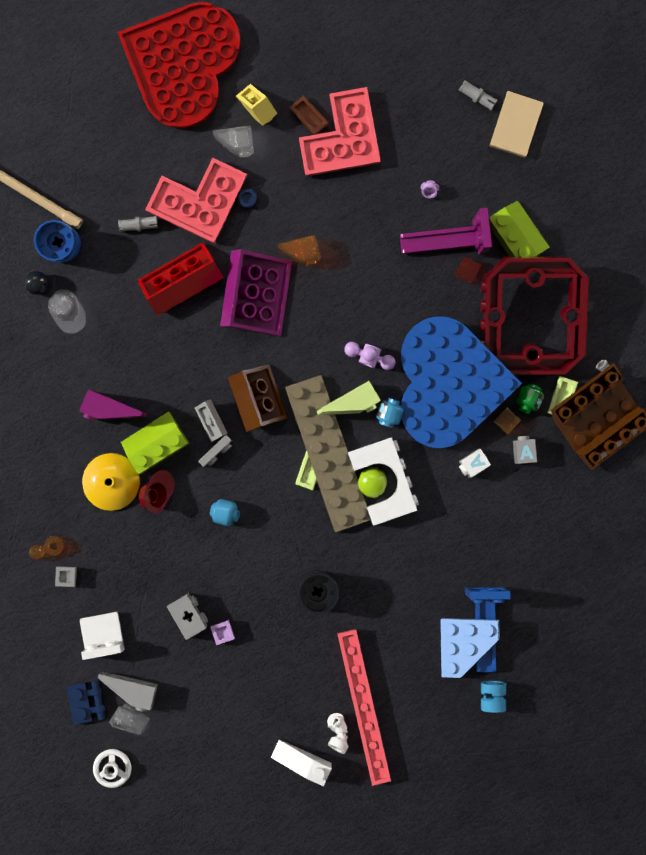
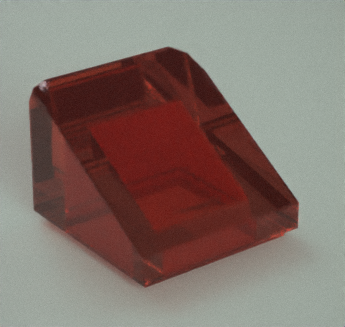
(467, 269)

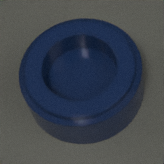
(247, 198)

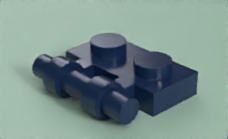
(80, 702)

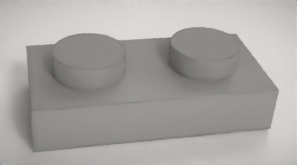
(211, 420)
(222, 446)

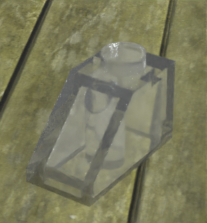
(236, 140)

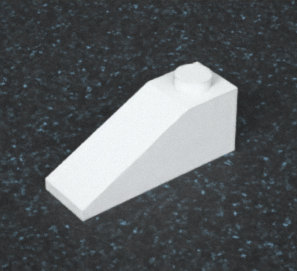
(302, 762)

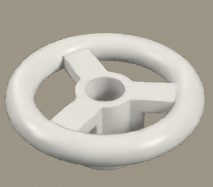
(108, 774)

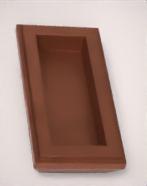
(309, 115)

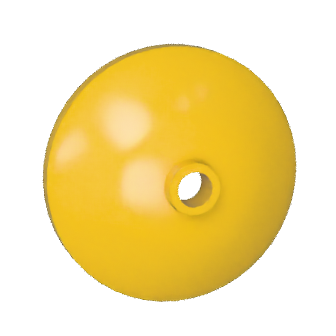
(124, 482)

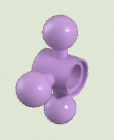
(370, 355)

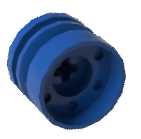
(47, 237)

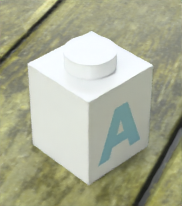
(474, 463)

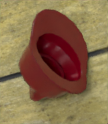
(157, 492)

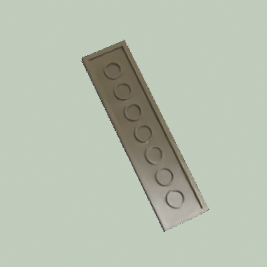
(327, 454)

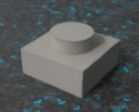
(66, 576)

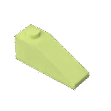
(353, 402)

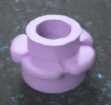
(429, 189)

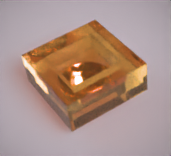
(507, 421)

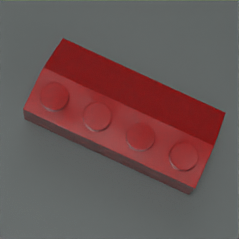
(180, 279)

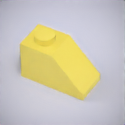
(257, 104)

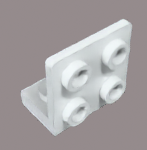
(101, 635)

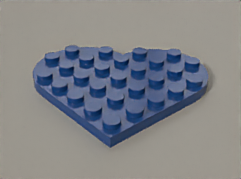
(452, 381)

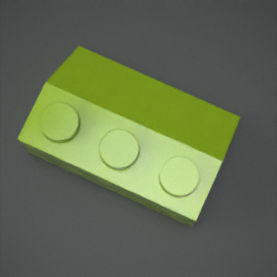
(517, 232)
(154, 443)

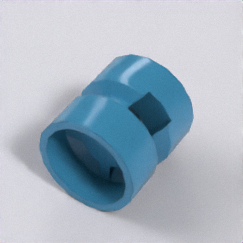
(493, 696)

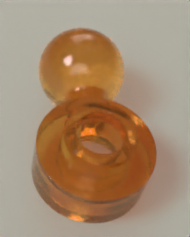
(37, 551)

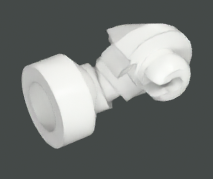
(337, 724)

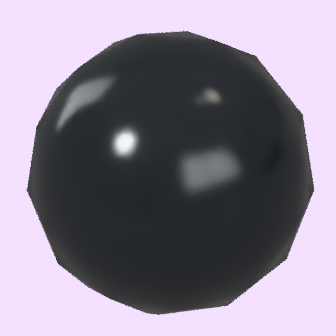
(36, 282)

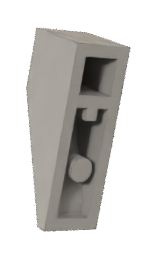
(133, 691)

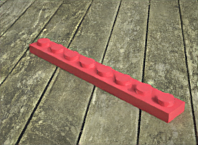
(364, 707)

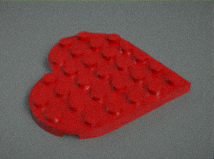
(180, 60)

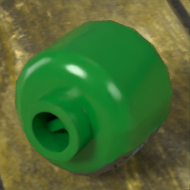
(529, 398)

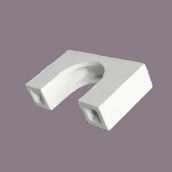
(402, 500)

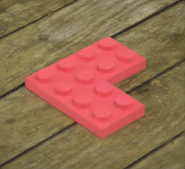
(353, 141)
(202, 210)

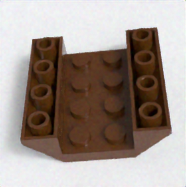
(599, 417)

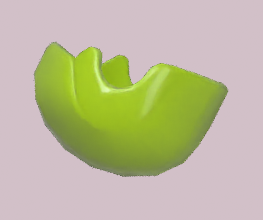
(372, 482)

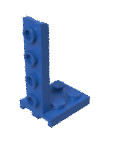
(485, 609)

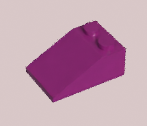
(102, 407)

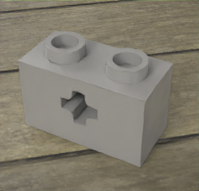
(186, 625)

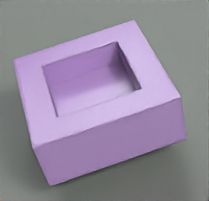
(222, 632)

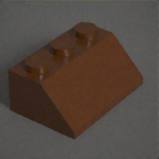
(257, 397)

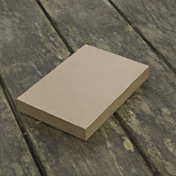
(516, 124)

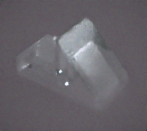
(129, 719)

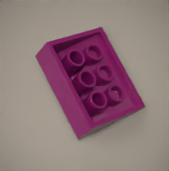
(256, 292)

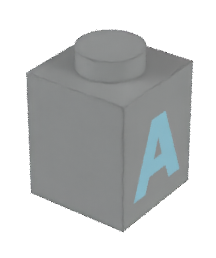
(524, 450)

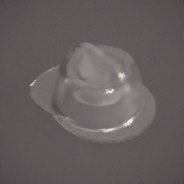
(67, 311)

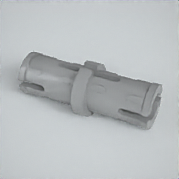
(478, 95)
(138, 224)

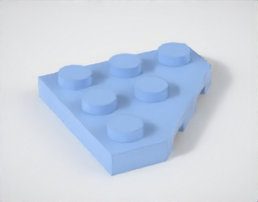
(465, 643)

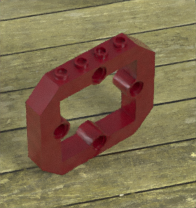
(577, 301)

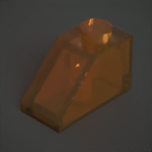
(302, 250)

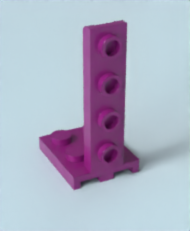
(475, 235)

